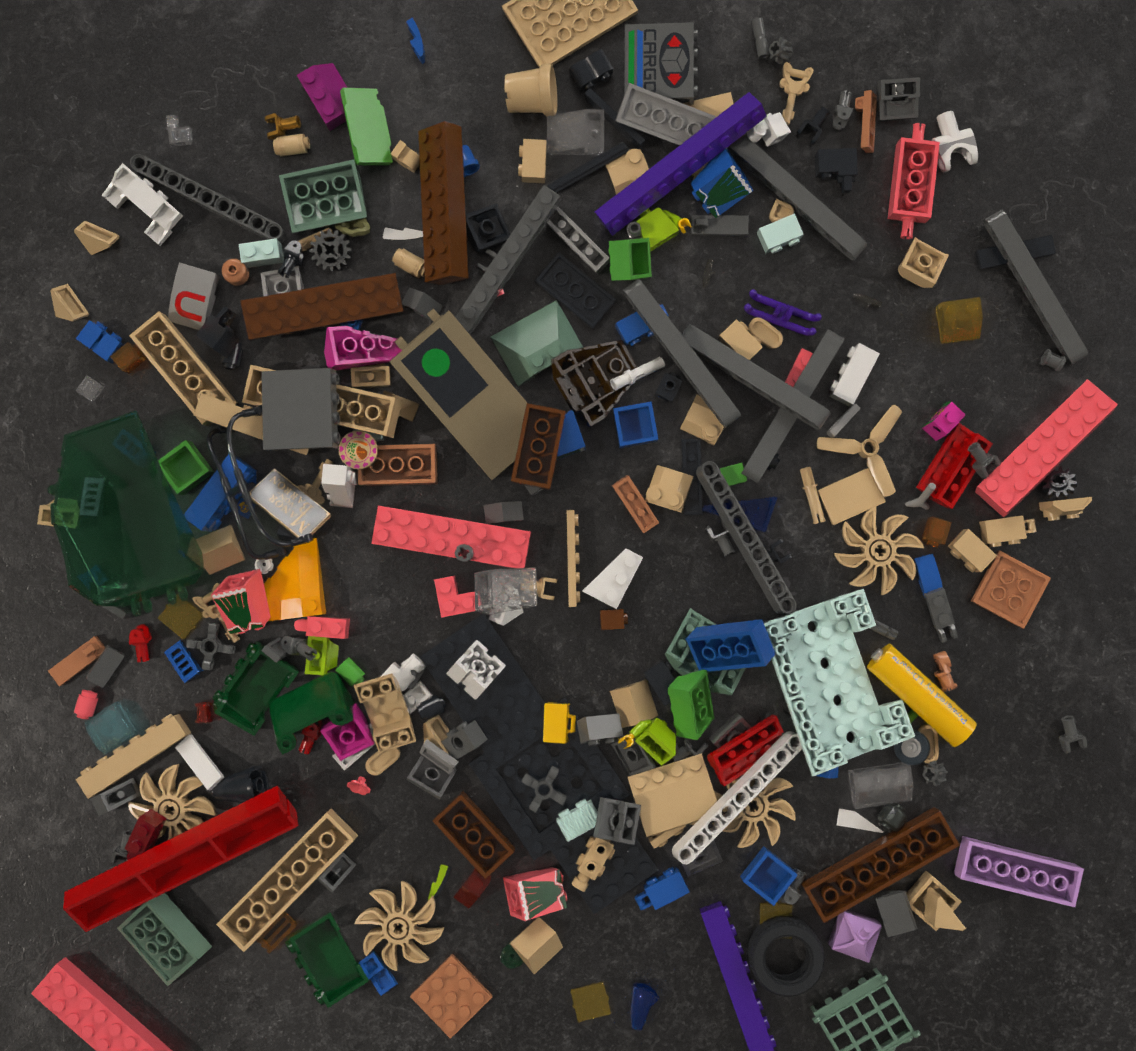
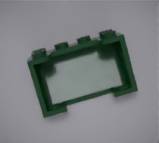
(252, 688)
(326, 960)

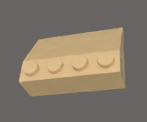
(673, 794)

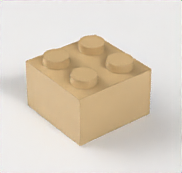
(918, 892)

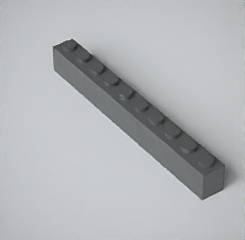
(508, 258)

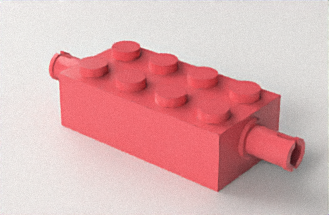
(913, 180)

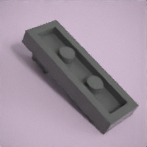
(721, 226)

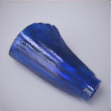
(641, 1002)

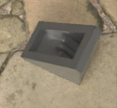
(420, 303)
(503, 512)
(336, 872)

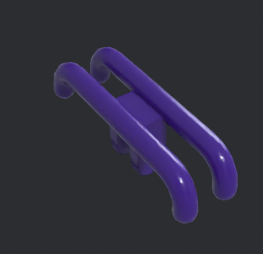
(781, 314)

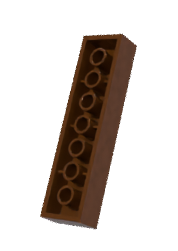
(443, 203)
(321, 306)
(880, 864)

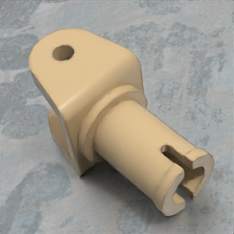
(540, 587)

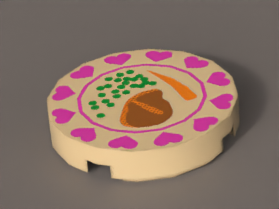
(358, 450)

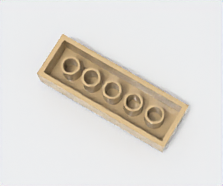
(178, 362)

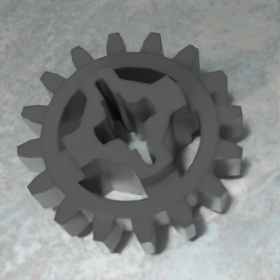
(337, 243)

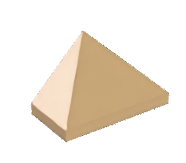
(94, 237)
(67, 304)
(408, 407)
(435, 732)

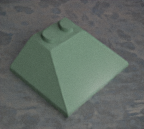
(535, 341)
(683, 662)

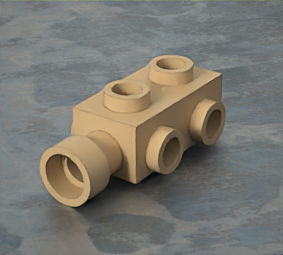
(592, 856)

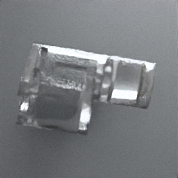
(178, 135)

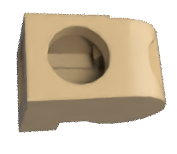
(406, 156)

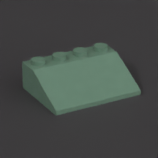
(323, 196)
(164, 937)

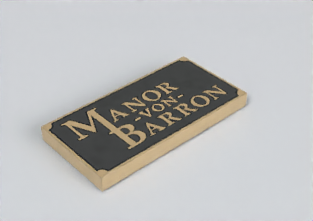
(289, 504)

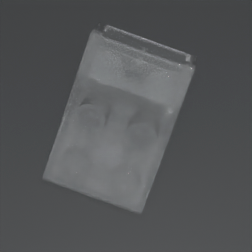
(576, 132)
(505, 590)

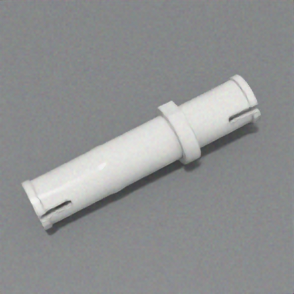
(629, 377)

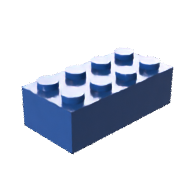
(212, 502)
(731, 646)

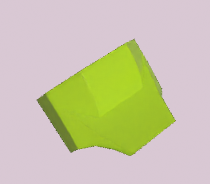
(325, 658)

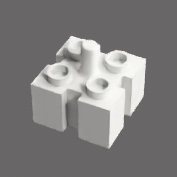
(476, 669)

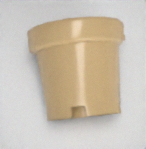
(532, 91)

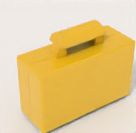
(556, 723)

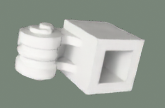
(771, 129)

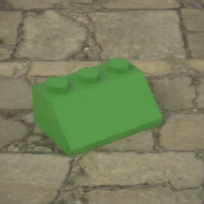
(691, 704)

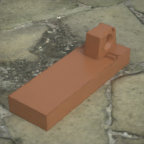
(867, 105)
(635, 504)
(77, 661)

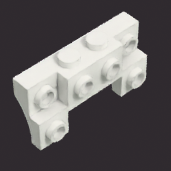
(129, 186)

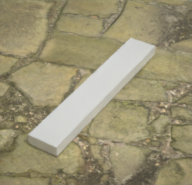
(412, 698)

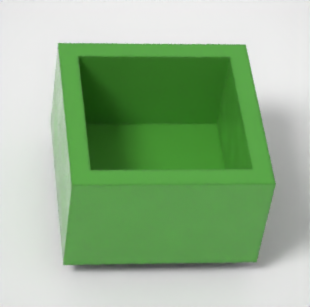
(630, 259)
(185, 467)

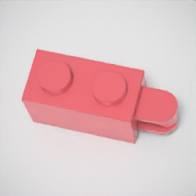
(324, 626)

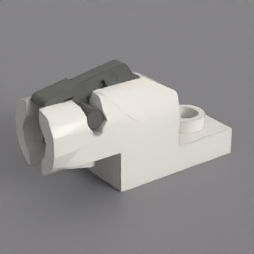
(408, 673)

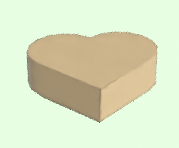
(780, 210)

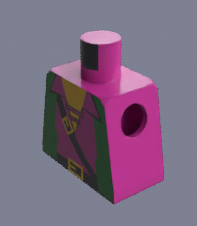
(945, 419)

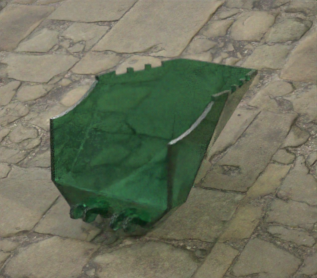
(120, 519)

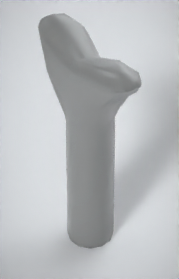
(921, 500)

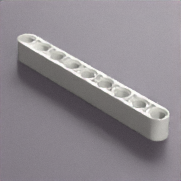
(729, 798)

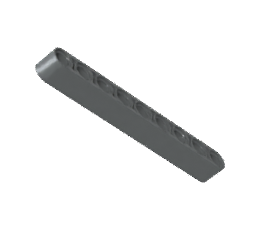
(201, 193)
(798, 197)
(1035, 287)
(681, 353)
(756, 378)
(784, 420)
(754, 543)

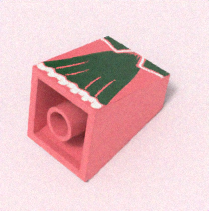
(242, 602)
(535, 893)

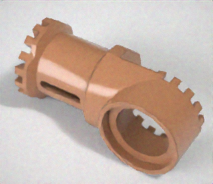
(944, 676)

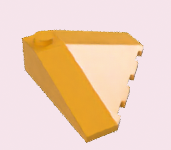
(297, 585)

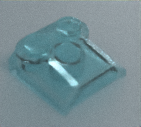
(110, 728)

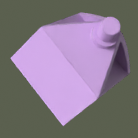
(855, 935)

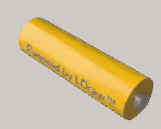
(921, 695)

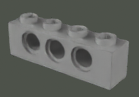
(578, 241)

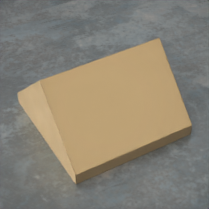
(220, 549)
(634, 703)
(939, 912)
(537, 944)

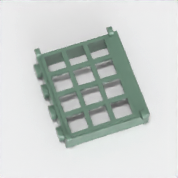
(848, 999)

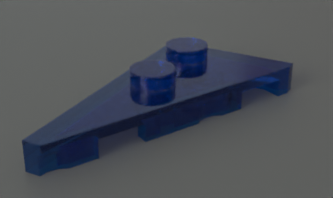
(757, 511)

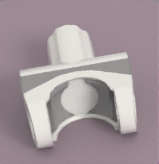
(954, 141)

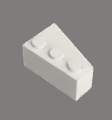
(340, 484)
(614, 579)

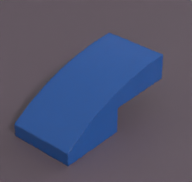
(416, 43)
(928, 573)
(378, 973)

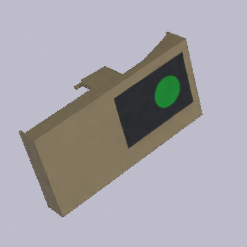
(464, 391)

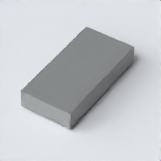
(843, 420)
(438, 757)

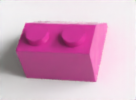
(350, 737)

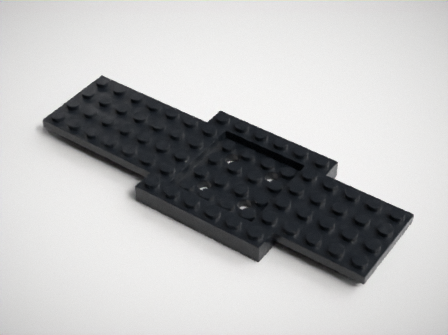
(513, 722)

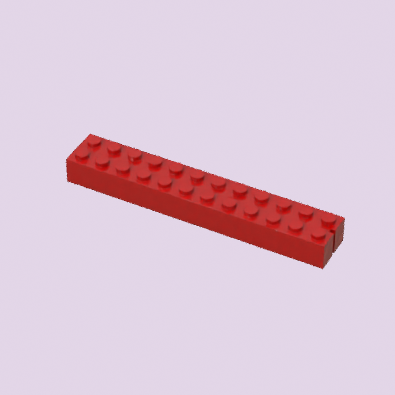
(180, 859)

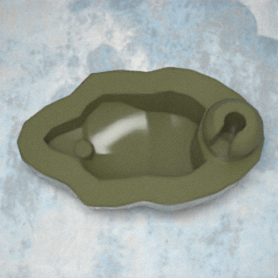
(354, 228)

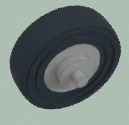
(914, 750)

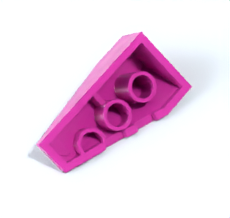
(354, 348)

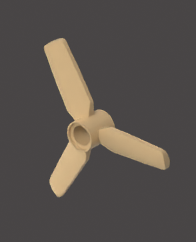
(874, 461)

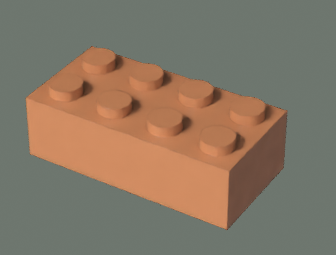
(401, 466)

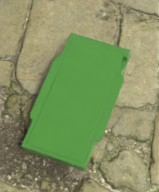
(367, 126)

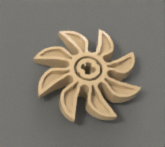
(868, 553)
(171, 797)
(760, 813)
(406, 933)

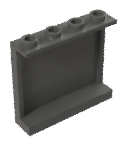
(300, 409)

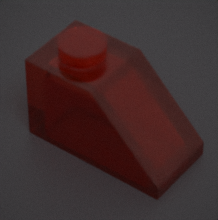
(472, 888)

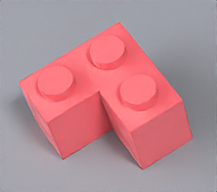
(450, 600)

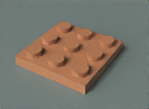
(1010, 589)
(451, 996)

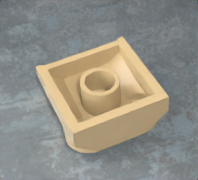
(627, 169)
(922, 264)
(702, 422)
(669, 488)
(1068, 507)

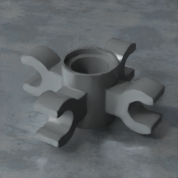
(208, 662)
(534, 783)

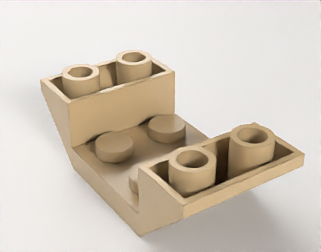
(386, 712)

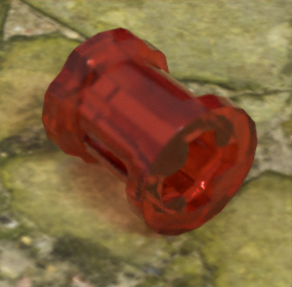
(203, 712)

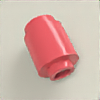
(86, 704)

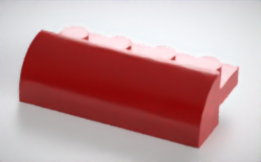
(952, 466)
(743, 751)

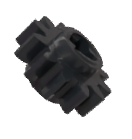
(1066, 482)

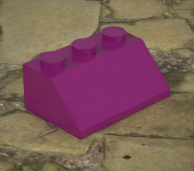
(323, 87)

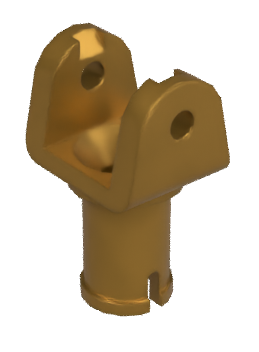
(282, 125)

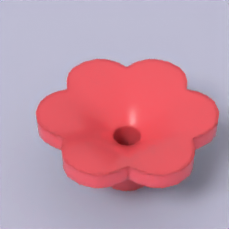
(359, 786)

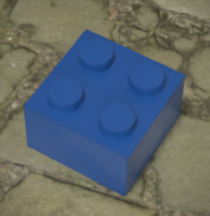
(635, 424)
(768, 875)

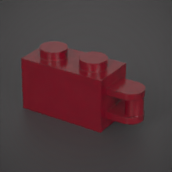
(145, 833)

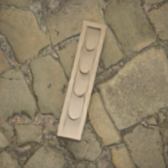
(573, 558)

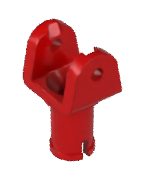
(140, 640)
(310, 734)

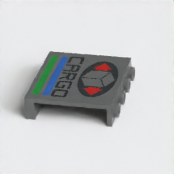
(662, 58)

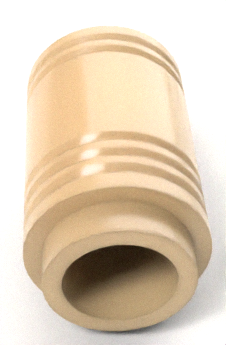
(291, 145)
(409, 262)

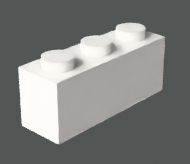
(853, 374)

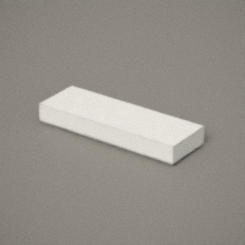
(199, 762)

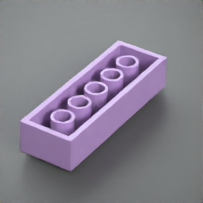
(1018, 871)

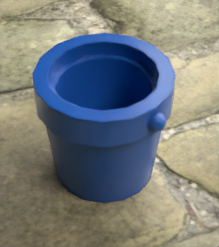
(470, 164)

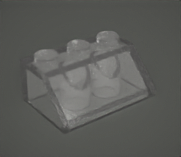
(881, 785)

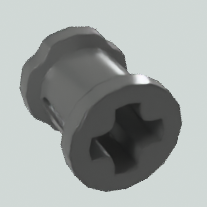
(1053, 360)
(459, 549)

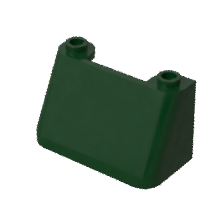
(309, 704)

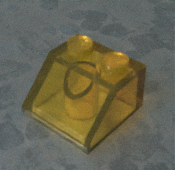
(959, 320)

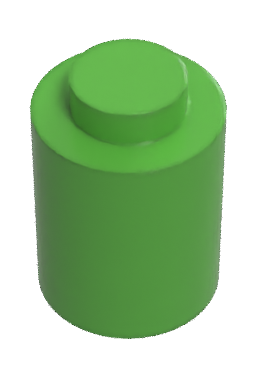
(350, 672)

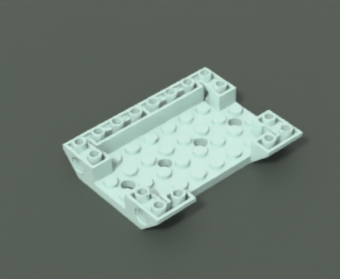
(811, 688)

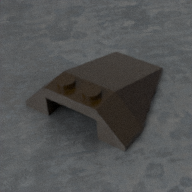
(585, 378)

